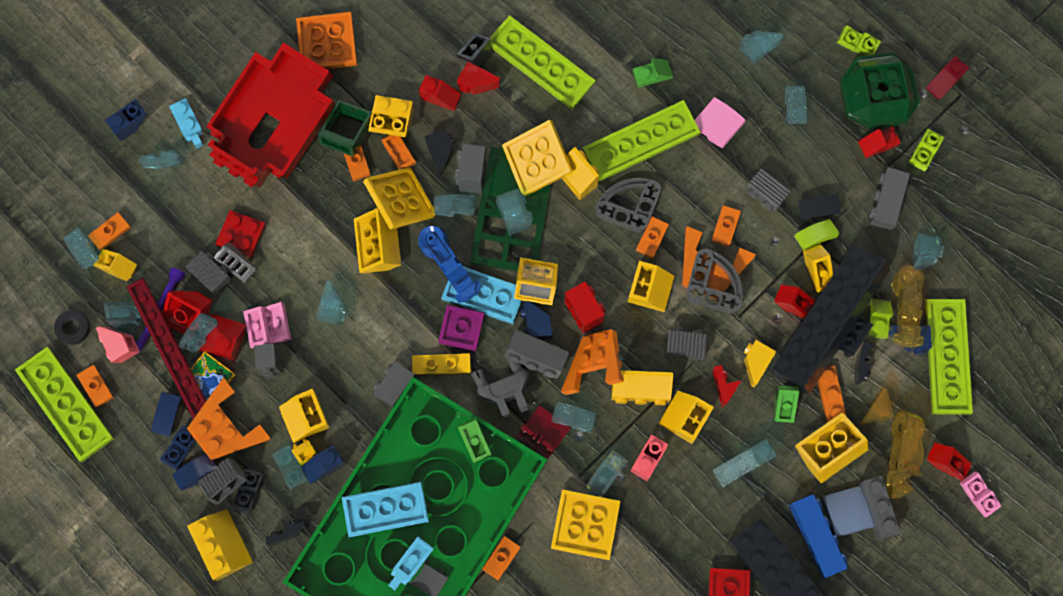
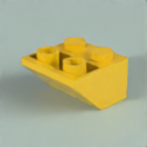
(391, 116)
(584, 176)
(651, 287)
(304, 416)
(686, 416)

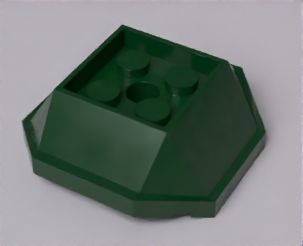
(869, 104)

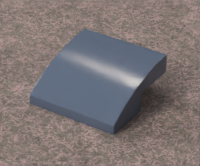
(848, 511)

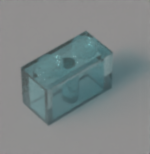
(514, 211)

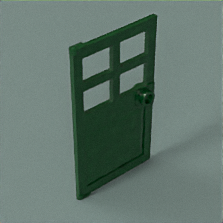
(500, 180)

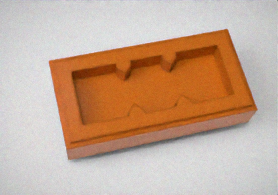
(398, 152)
(357, 165)
(726, 226)
(109, 231)
(652, 237)
(95, 386)
(501, 558)

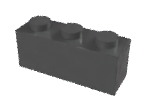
(888, 198)
(536, 354)
(880, 508)

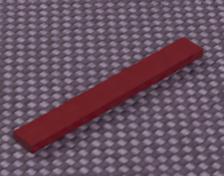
(167, 345)

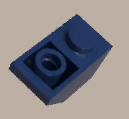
(126, 120)
(537, 321)

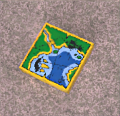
(210, 373)

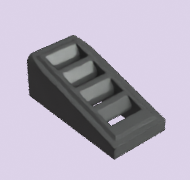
(234, 252)

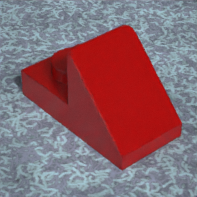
(879, 142)
(724, 390)

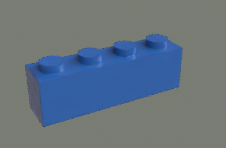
(818, 537)

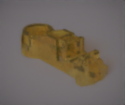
(909, 306)
(905, 450)

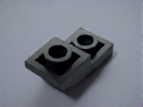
(819, 207)
(861, 367)
(247, 492)
(292, 530)

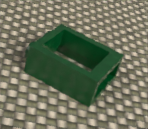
(338, 142)

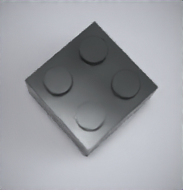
(471, 168)

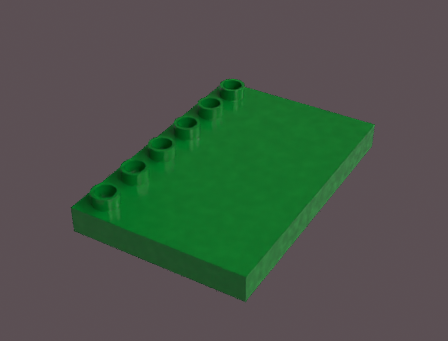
(463, 500)

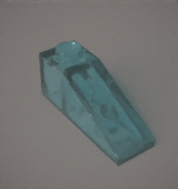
(744, 463)

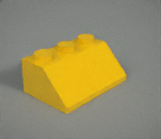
(376, 243)
(643, 387)
(832, 447)
(220, 544)

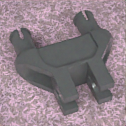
(504, 390)

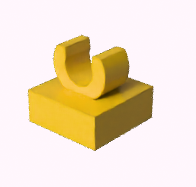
(304, 452)

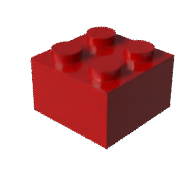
(584, 307)

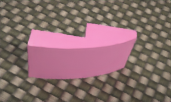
(980, 495)

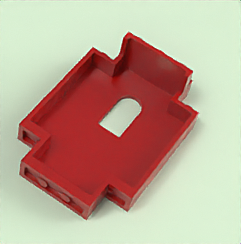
(287, 90)

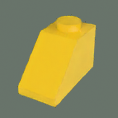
(115, 265)
(818, 266)
(757, 360)

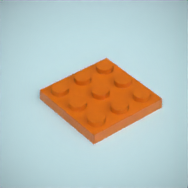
(328, 39)

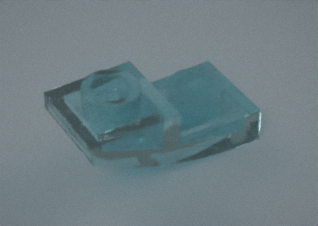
(796, 104)
(165, 160)
(449, 204)
(81, 249)
(196, 333)
(573, 416)
(289, 467)

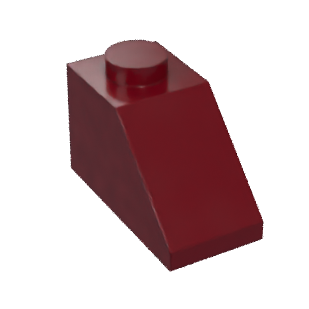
(947, 78)

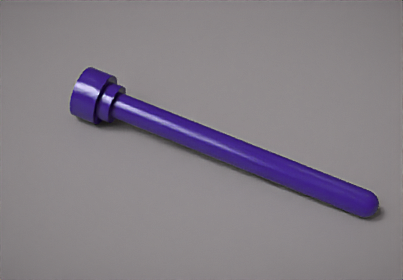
(175, 277)

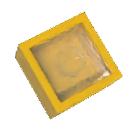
(536, 281)

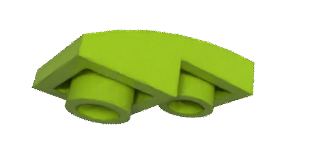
(857, 42)
(926, 150)
(816, 233)

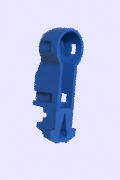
(448, 262)

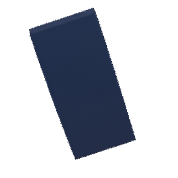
(166, 413)
(179, 449)
(193, 471)

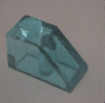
(759, 44)
(926, 251)
(331, 308)
(121, 314)
(606, 473)

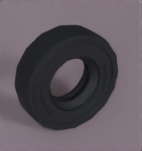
(63, 319)

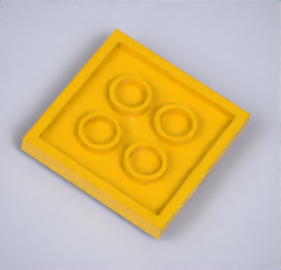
(537, 158)
(399, 198)
(585, 525)

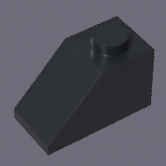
(476, 49)
(440, 148)

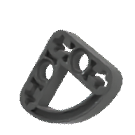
(639, 214)
(701, 287)

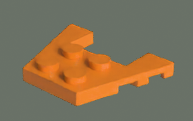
(717, 277)
(595, 353)
(215, 430)

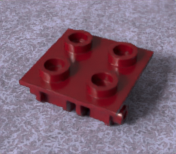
(542, 433)

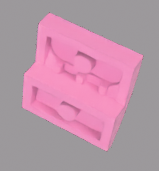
(719, 122)
(267, 325)

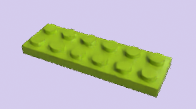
(541, 62)
(642, 140)
(949, 357)
(64, 404)

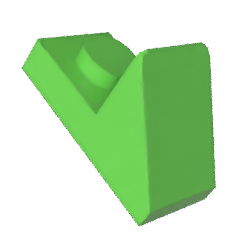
(657, 71)
(786, 403)
(474, 440)

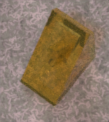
(879, 410)

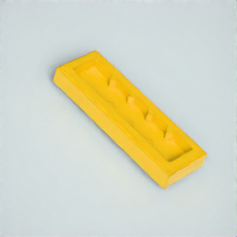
(441, 364)

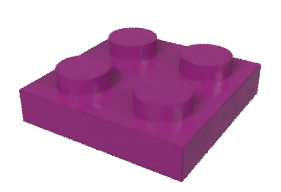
(461, 328)

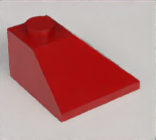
(183, 308)
(224, 338)

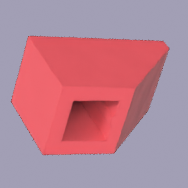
(118, 344)
(649, 458)

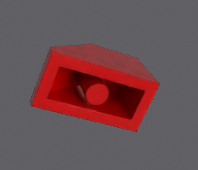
(476, 80)
(439, 93)
(794, 300)
(949, 461)

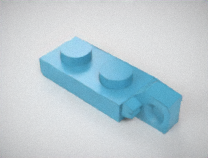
(187, 122)
(410, 562)

